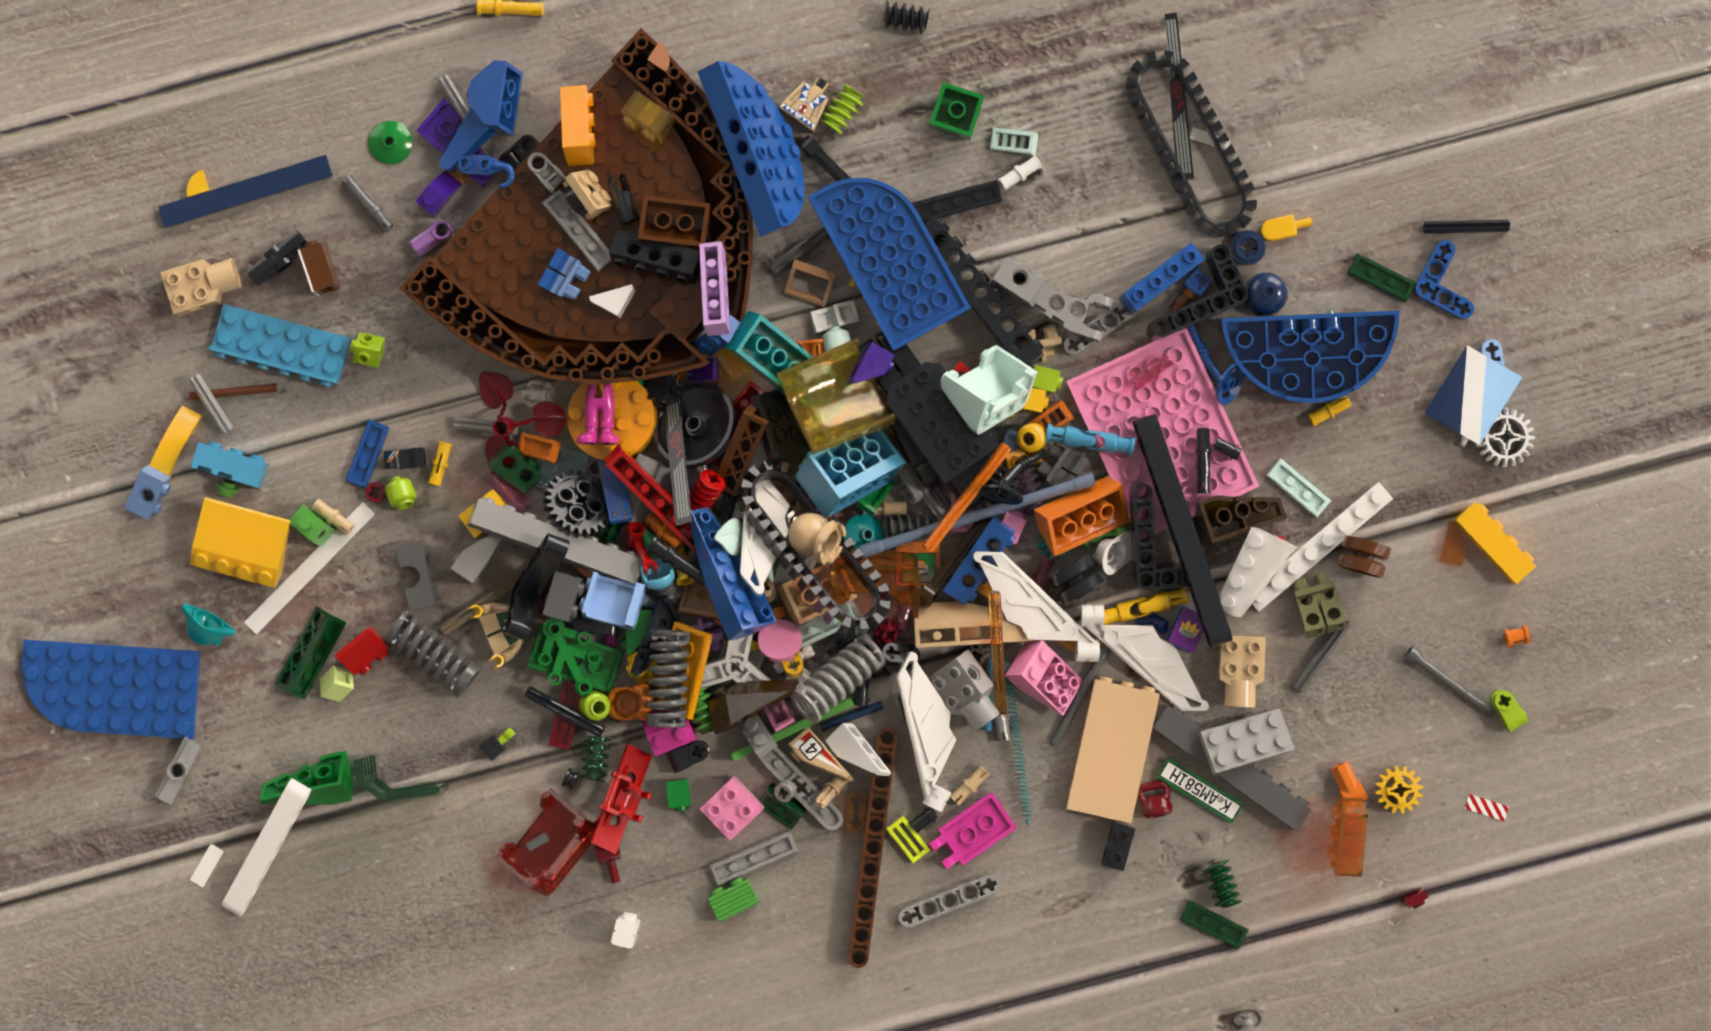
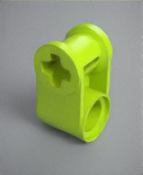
(1510, 713)

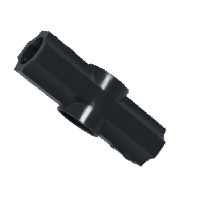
(277, 258)

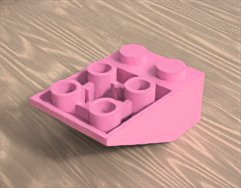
(1044, 676)

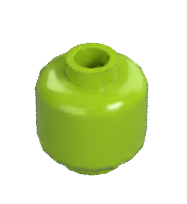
(400, 493)
(594, 706)

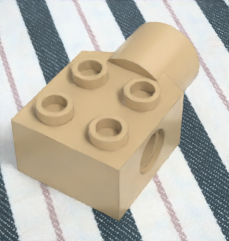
(199, 284)
(1241, 669)

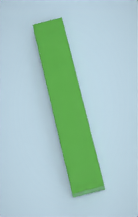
(793, 728)

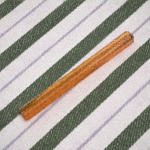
(997, 651)

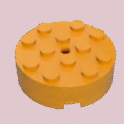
(633, 419)

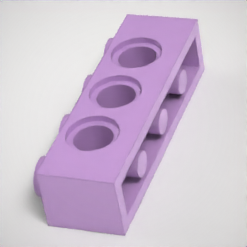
(714, 288)

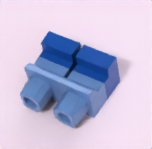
(568, 267)

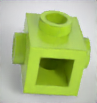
(368, 349)

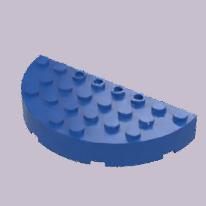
(757, 144)
(1311, 354)

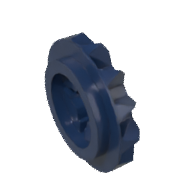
(1255, 241)

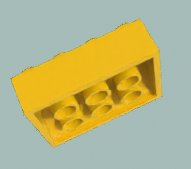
(240, 542)

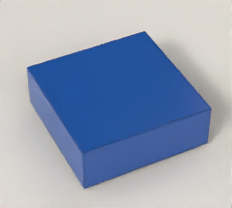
(1197, 282)

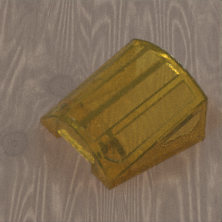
(826, 405)

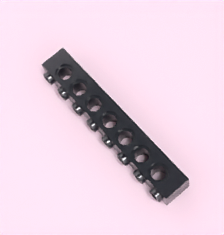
(1033, 350)

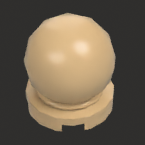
(815, 536)

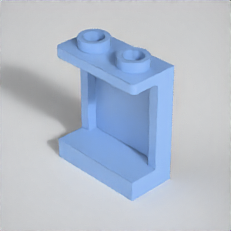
(612, 601)

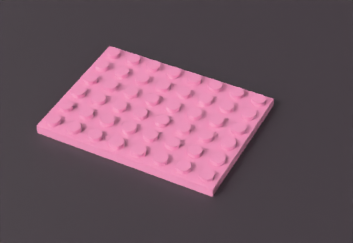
(1181, 401)

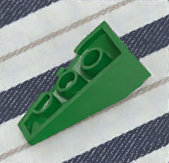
(328, 779)

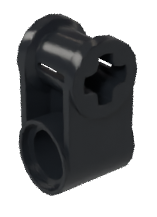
(517, 151)
(684, 756)

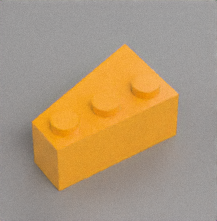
(577, 125)

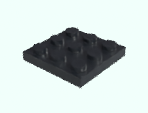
(782, 433)

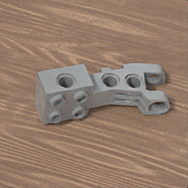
(1038, 293)

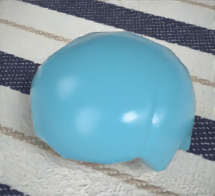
(661, 580)

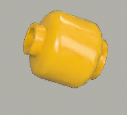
(1025, 436)

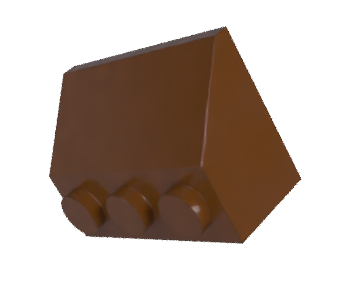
(674, 221)

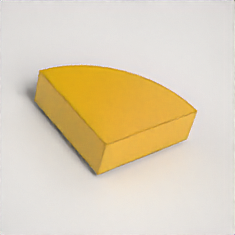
(197, 184)

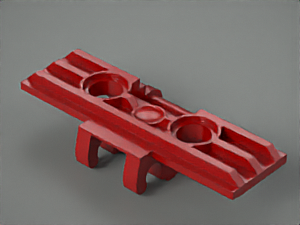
(625, 801)

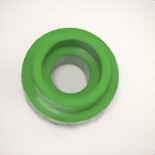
(227, 488)

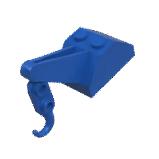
(493, 110)

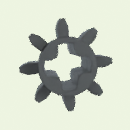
(982, 659)

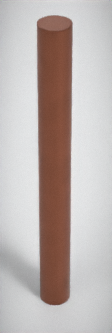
(238, 391)

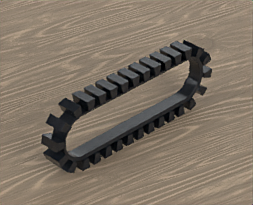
(1138, 68)
(880, 607)

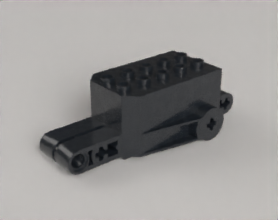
(928, 425)

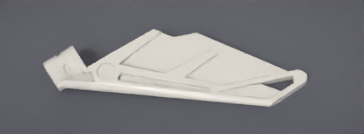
(754, 552)
(1033, 609)
(1147, 655)
(928, 729)

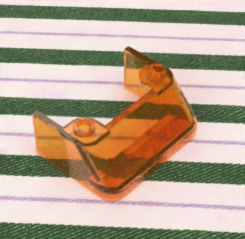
(897, 570)

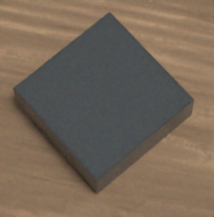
(537, 841)

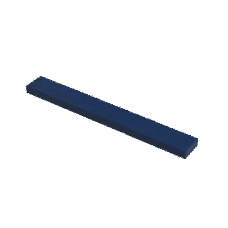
(245, 191)

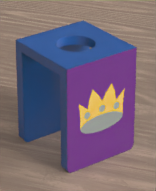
(1186, 630)

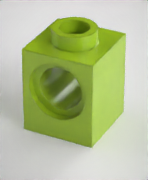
(1047, 379)

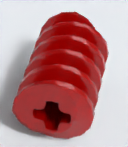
(706, 490)

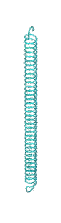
(1010, 691)

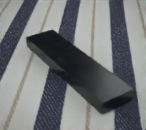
(958, 201)

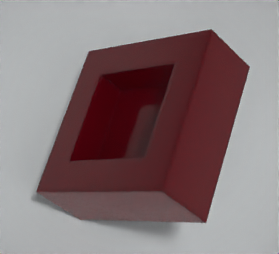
(1415, 899)

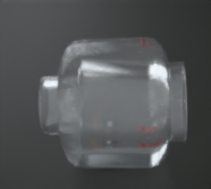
(538, 392)

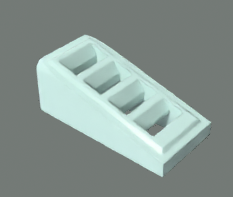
(1015, 133)

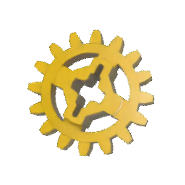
(1399, 799)

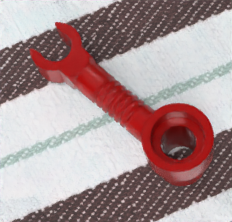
(635, 533)

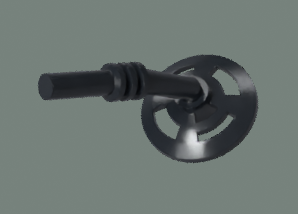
(1001, 491)

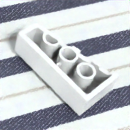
(1253, 569)

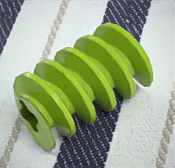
(843, 109)

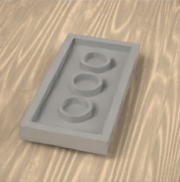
(1246, 741)

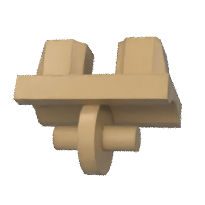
(1051, 340)

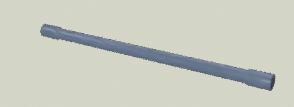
(1073, 485)

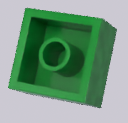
(956, 111)

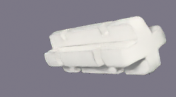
(807, 652)

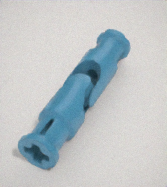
(1075, 437)

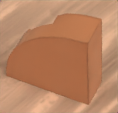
(660, 57)

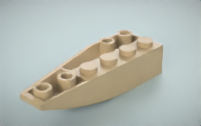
(959, 625)

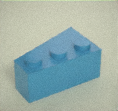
(230, 464)

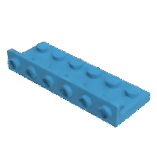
(280, 345)

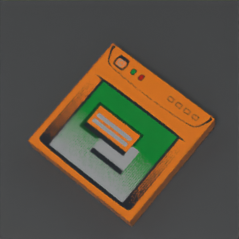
(927, 562)

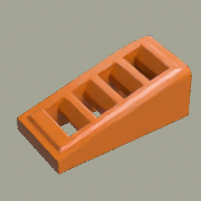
(1065, 410)

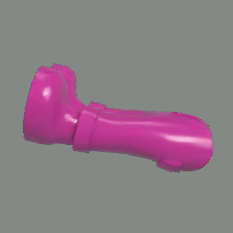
(592, 407)

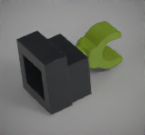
(494, 746)

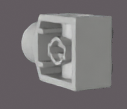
(965, 690)

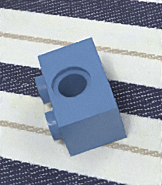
(139, 501)

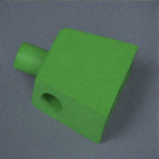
(311, 525)

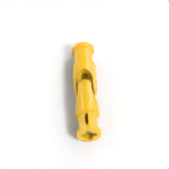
(1157, 603)

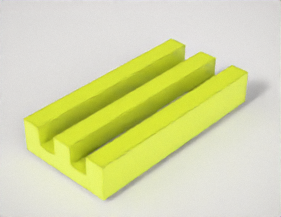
(907, 838)

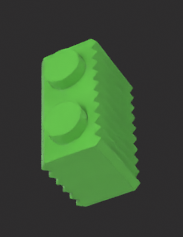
(733, 899)

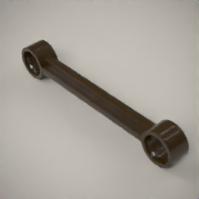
(931, 589)

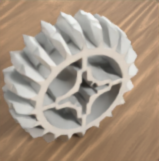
(1504, 447)

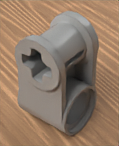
(547, 173)

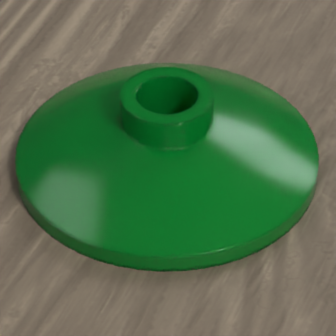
(397, 150)

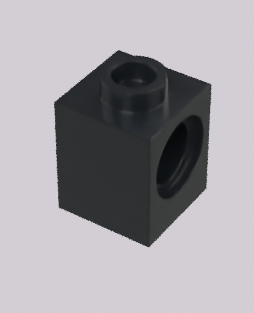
(662, 390)

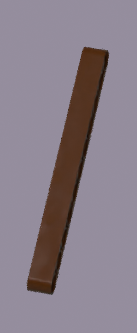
(874, 858)

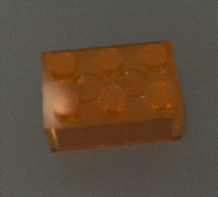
(1348, 836)

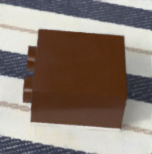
(319, 268)

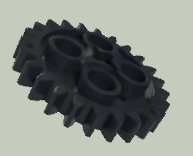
(577, 504)

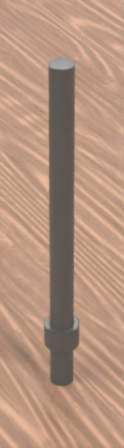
(1104, 650)

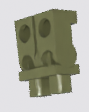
(1315, 599)

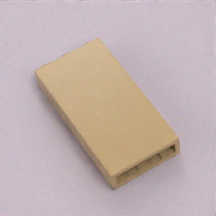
(1112, 749)

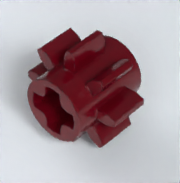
(886, 632)

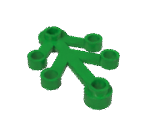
(566, 654)

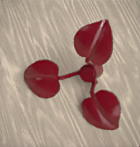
(495, 391)

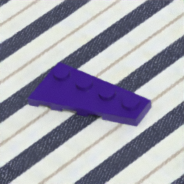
(441, 128)

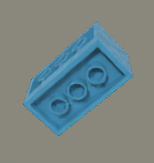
(849, 472)

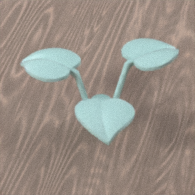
(731, 540)

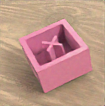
(732, 808)

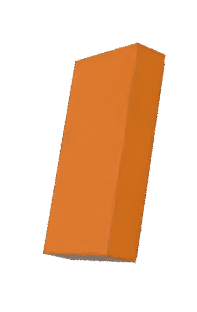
(539, 447)

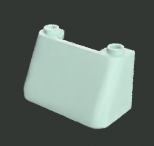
(990, 390)

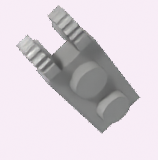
(757, 735)

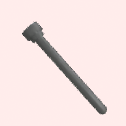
(1414, 657)

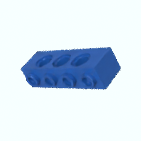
(1161, 278)
(956, 586)

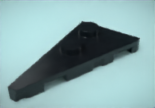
(662, 619)

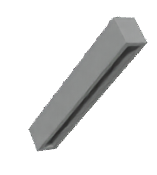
(530, 532)

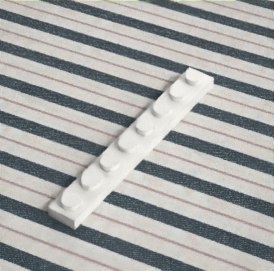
(1323, 543)

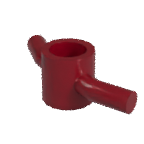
(607, 857)

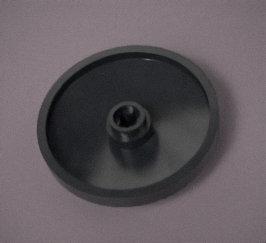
(707, 423)

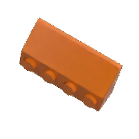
(1082, 515)

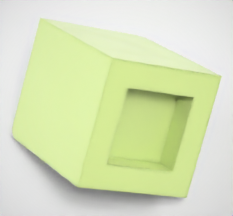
(336, 683)

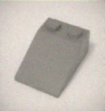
(477, 558)

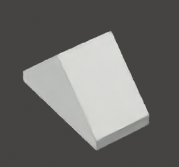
(615, 300)

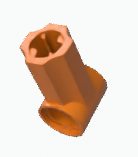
(1347, 782)

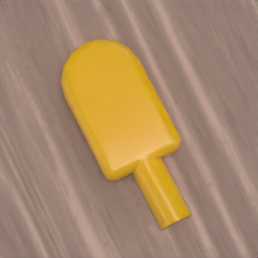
(1282, 227)

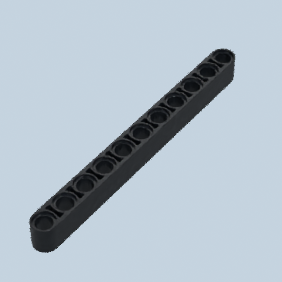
(1182, 530)

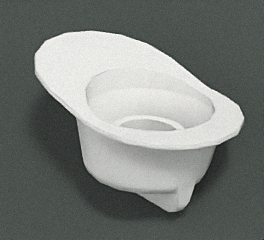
(1114, 553)

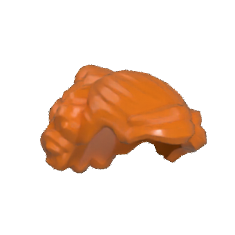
(630, 702)

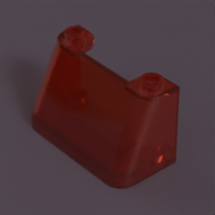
(551, 862)

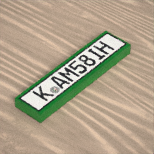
(1200, 790)

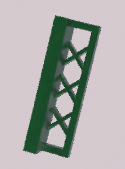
(312, 655)

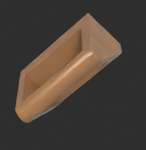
(815, 272)

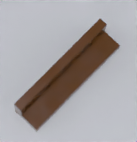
(735, 446)

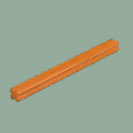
(966, 497)

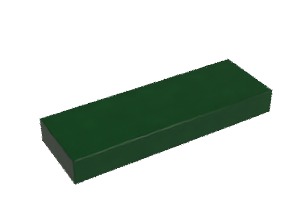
(1381, 277)
(1214, 924)

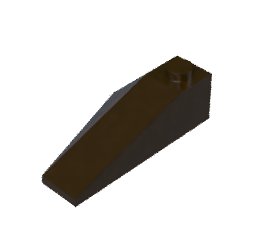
(1230, 516)
(745, 698)

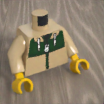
(493, 621)

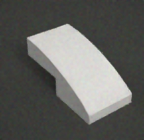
(836, 315)

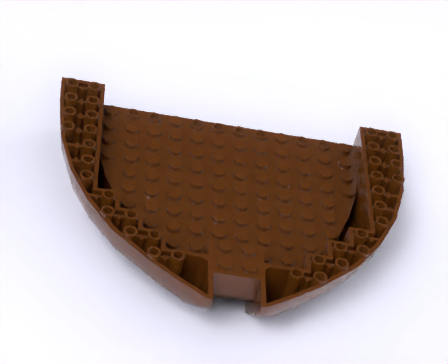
(491, 268)

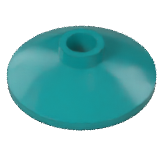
(858, 525)

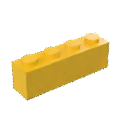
(1494, 543)

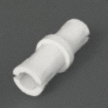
(1019, 173)

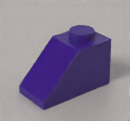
(438, 193)
(872, 363)
(707, 374)

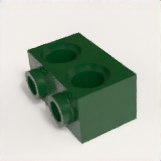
(511, 471)

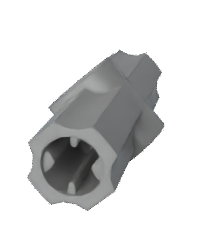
(172, 783)

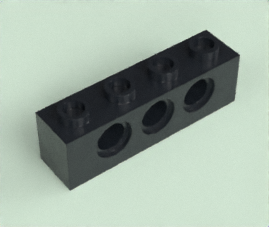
(626, 243)

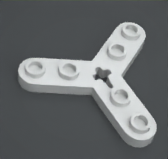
(720, 669)

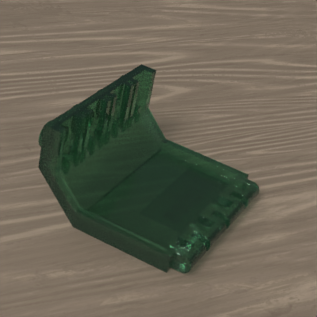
(365, 772)

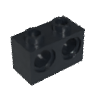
(1118, 846)

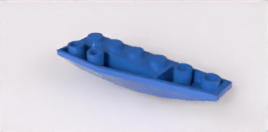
(734, 601)

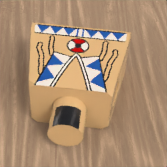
(806, 104)

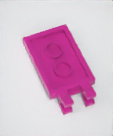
(973, 831)

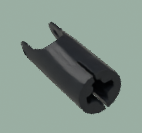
(623, 200)

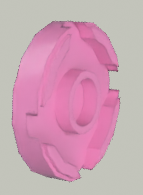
(780, 641)

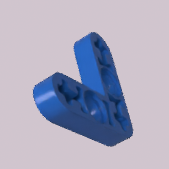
(1433, 282)

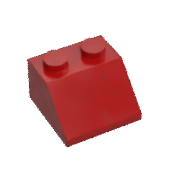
(363, 651)

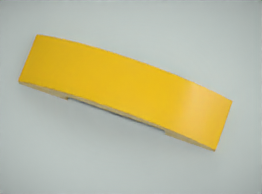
(175, 440)

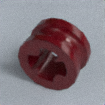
(382, 494)

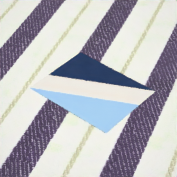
(1473, 395)

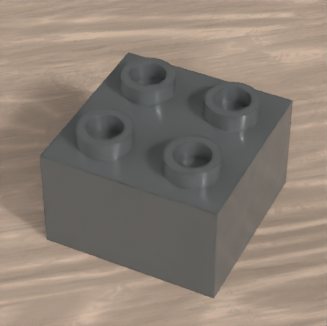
(564, 597)

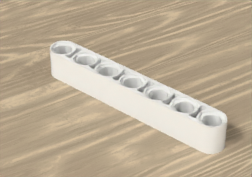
(266, 847)

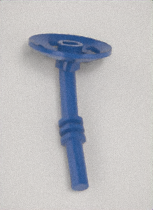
(1225, 381)

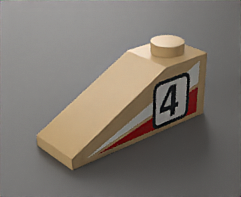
(815, 754)

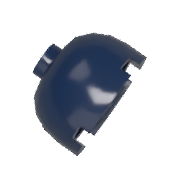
(1266, 294)

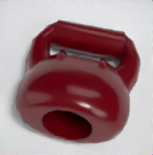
(1155, 805)

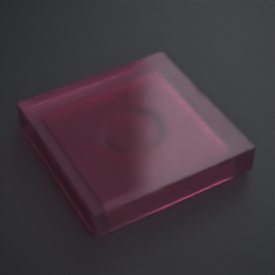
(509, 493)

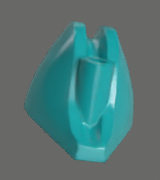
(205, 626)

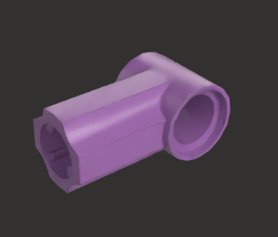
(430, 239)

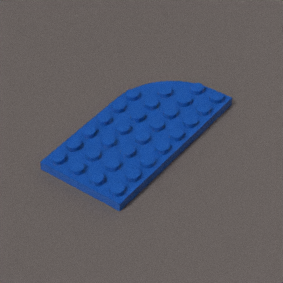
(889, 257)
(113, 687)

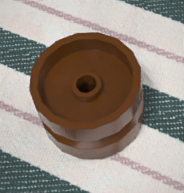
(1364, 554)

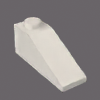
(852, 747)

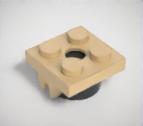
(586, 194)

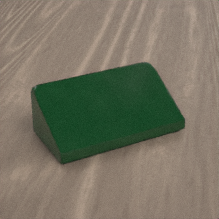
(785, 812)

